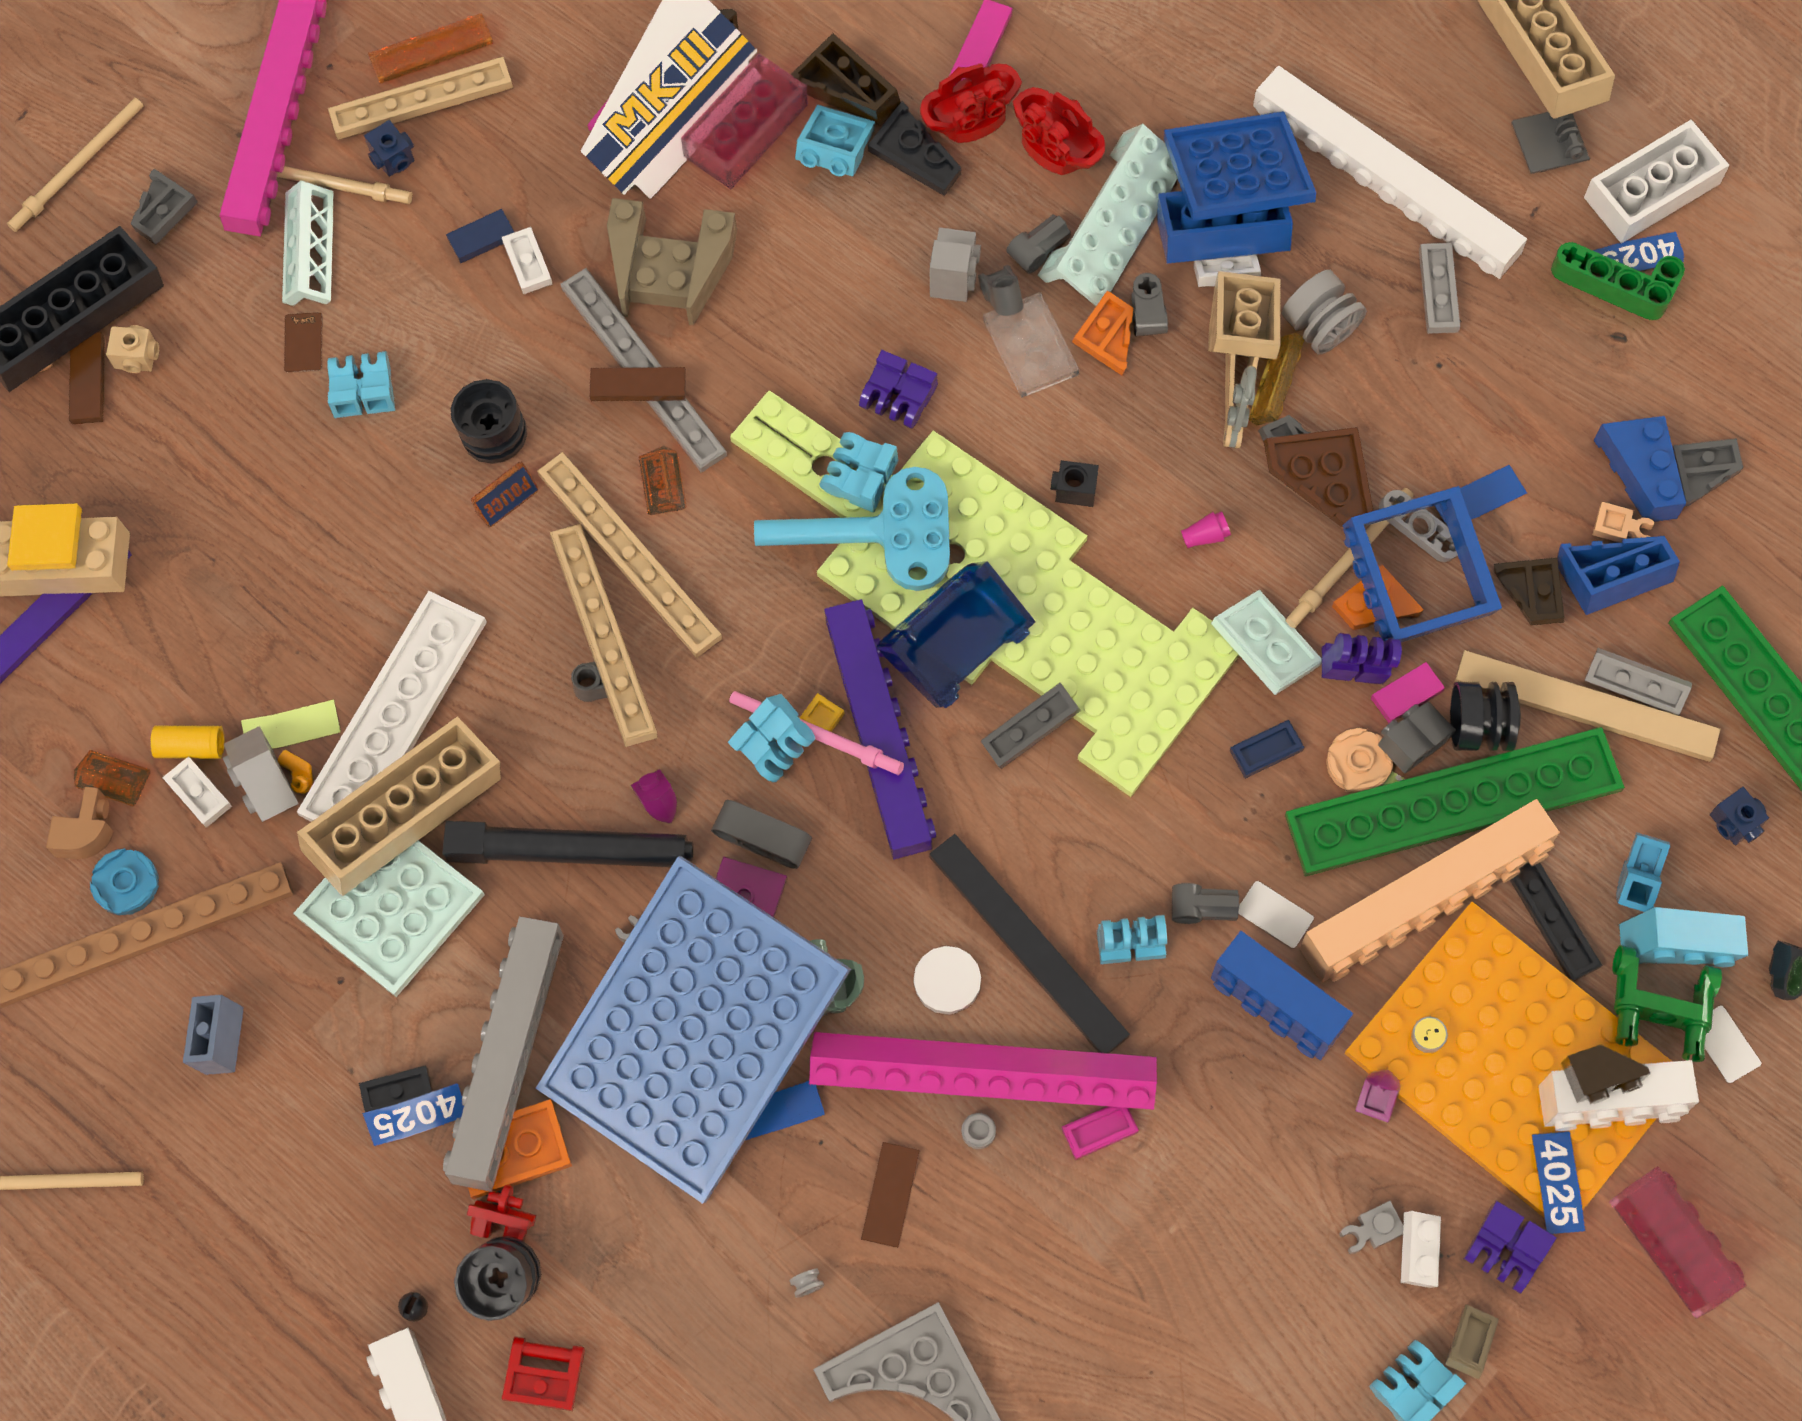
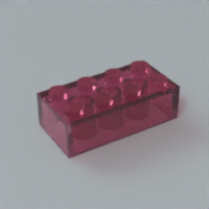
(744, 121)
(1678, 1242)

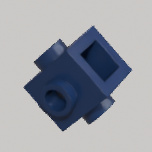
(389, 148)
(1740, 817)

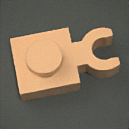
(1617, 523)

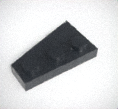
(912, 150)

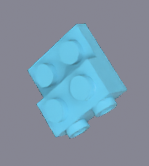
(834, 141)

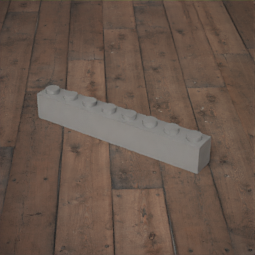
(504, 1054)

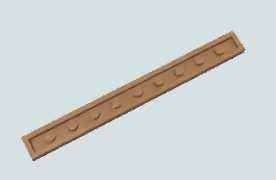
(143, 934)

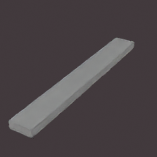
(632, 353)

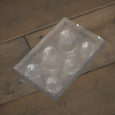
(1032, 346)

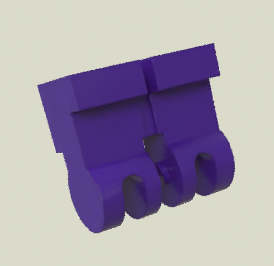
(893, 376)
(1354, 658)
(1526, 1245)

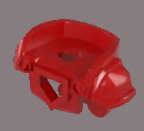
(971, 106)
(1057, 131)

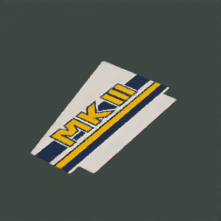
(667, 85)

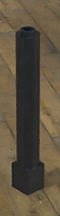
(479, 843)

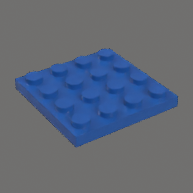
(1239, 166)

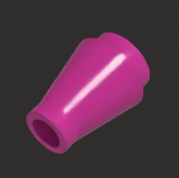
(1207, 530)

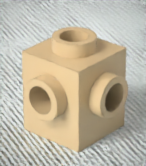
(132, 349)

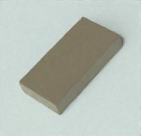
(1472, 1341)

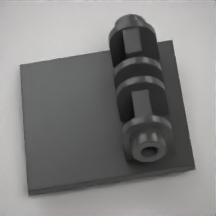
(1549, 141)

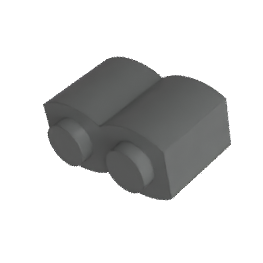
(1415, 736)

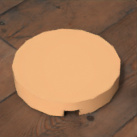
(1357, 761)

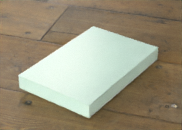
(1267, 642)

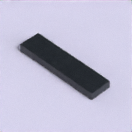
(1555, 922)

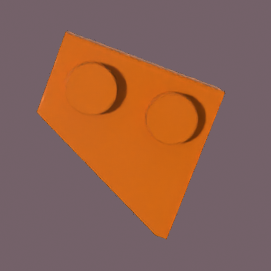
(1107, 332)
(1358, 616)

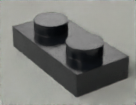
(395, 1088)

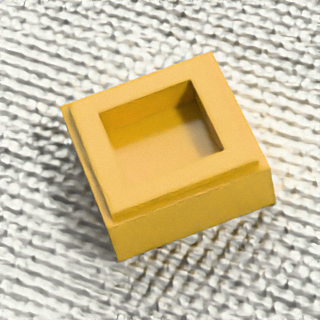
(822, 713)

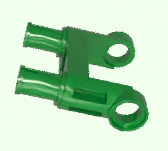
(1637, 1004)

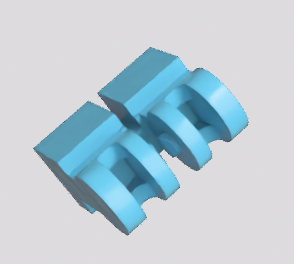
(373, 389)
(867, 483)
(771, 722)
(1145, 937)
(1434, 1387)

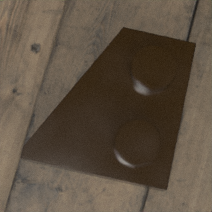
(1534, 588)

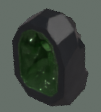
(1786, 971)

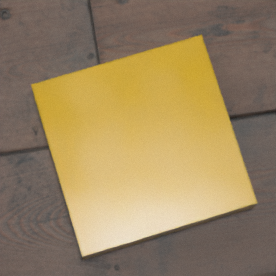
(44, 537)

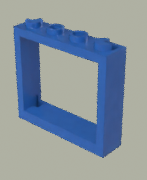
(1468, 551)

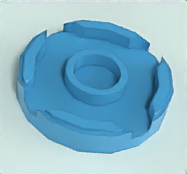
(124, 882)

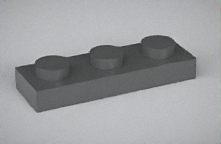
(1030, 725)

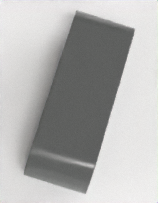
(761, 834)

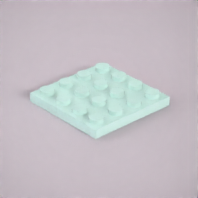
(393, 916)

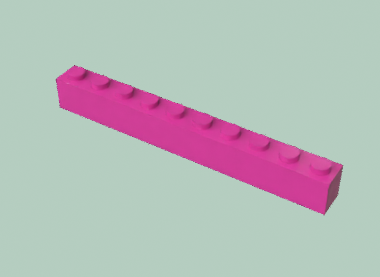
(271, 115)
(983, 1070)

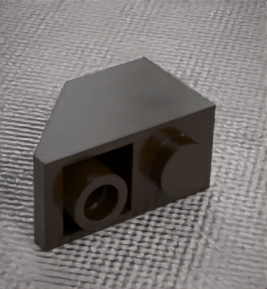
(1601, 1071)

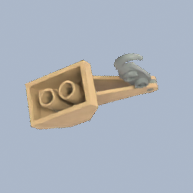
(1244, 324)

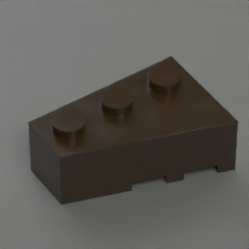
(847, 82)

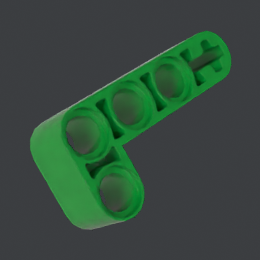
(1573, 256)

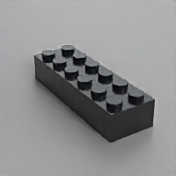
(72, 305)

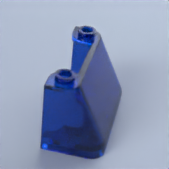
(955, 632)

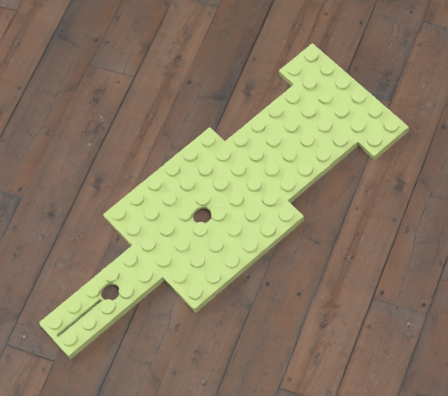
(1115, 660)

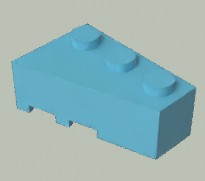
(1686, 937)

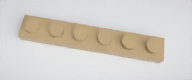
(420, 97)

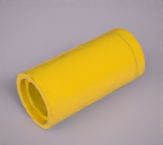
(186, 741)

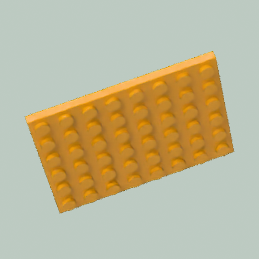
(1507, 1030)

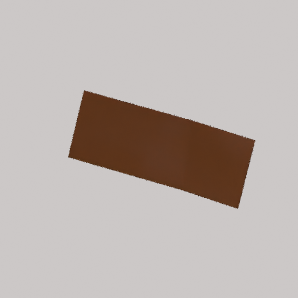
(890, 1194)

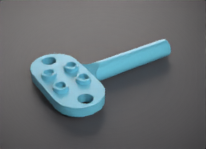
(909, 529)

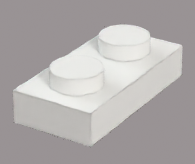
(527, 260)
(1207, 270)
(197, 792)
(1420, 1249)

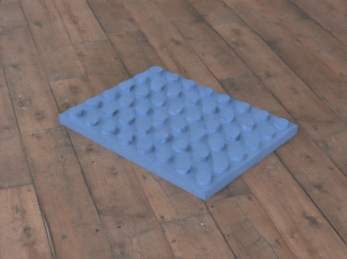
(692, 1029)

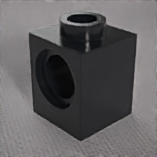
(1082, 472)

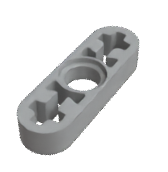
(1434, 524)

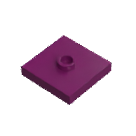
(753, 883)

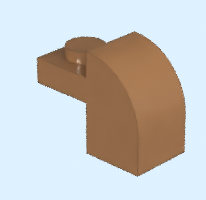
(83, 835)

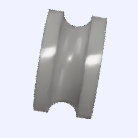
(806, 1283)

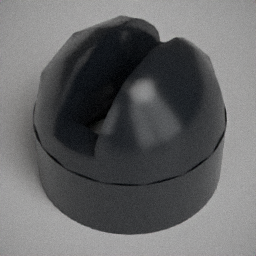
(418, 1310)

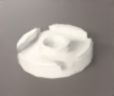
(947, 980)

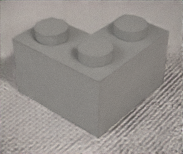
(954, 264)
(256, 768)

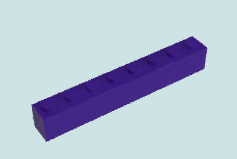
(877, 726)

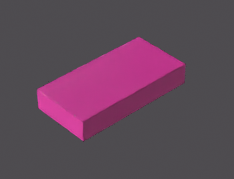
(1411, 689)
(1099, 1130)

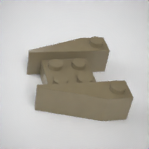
(668, 269)

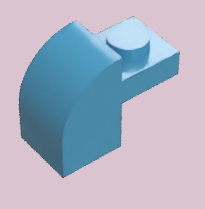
(1641, 873)

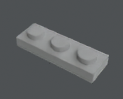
(1439, 288)
(1638, 681)

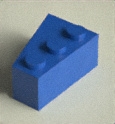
(1646, 464)
(1616, 571)

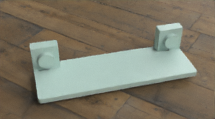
(1116, 217)

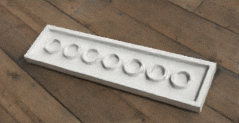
(398, 700)

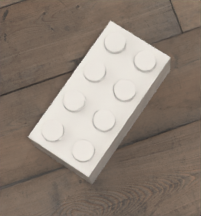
(1656, 181)
(1665, 1095)

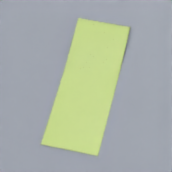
(297, 724)

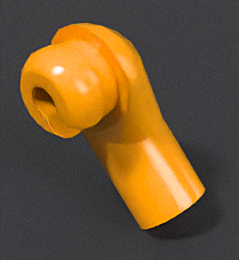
(300, 769)

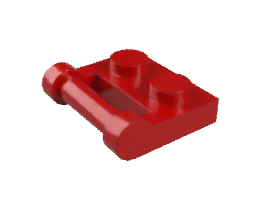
(539, 1385)

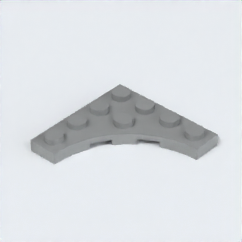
(913, 1359)

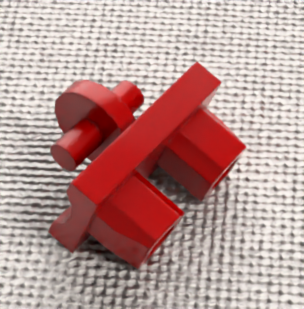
(486, 1214)

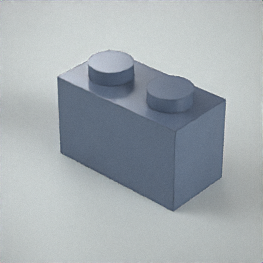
(213, 1034)

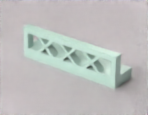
(297, 245)

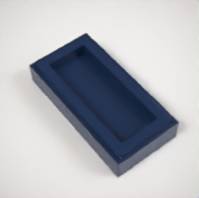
(479, 236)
(1266, 749)

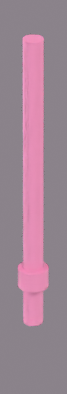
(869, 755)

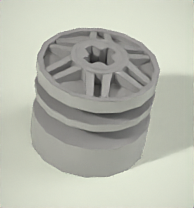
(1324, 311)

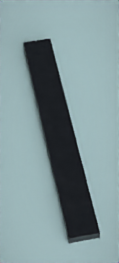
(1029, 945)

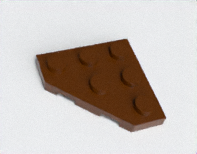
(1323, 470)

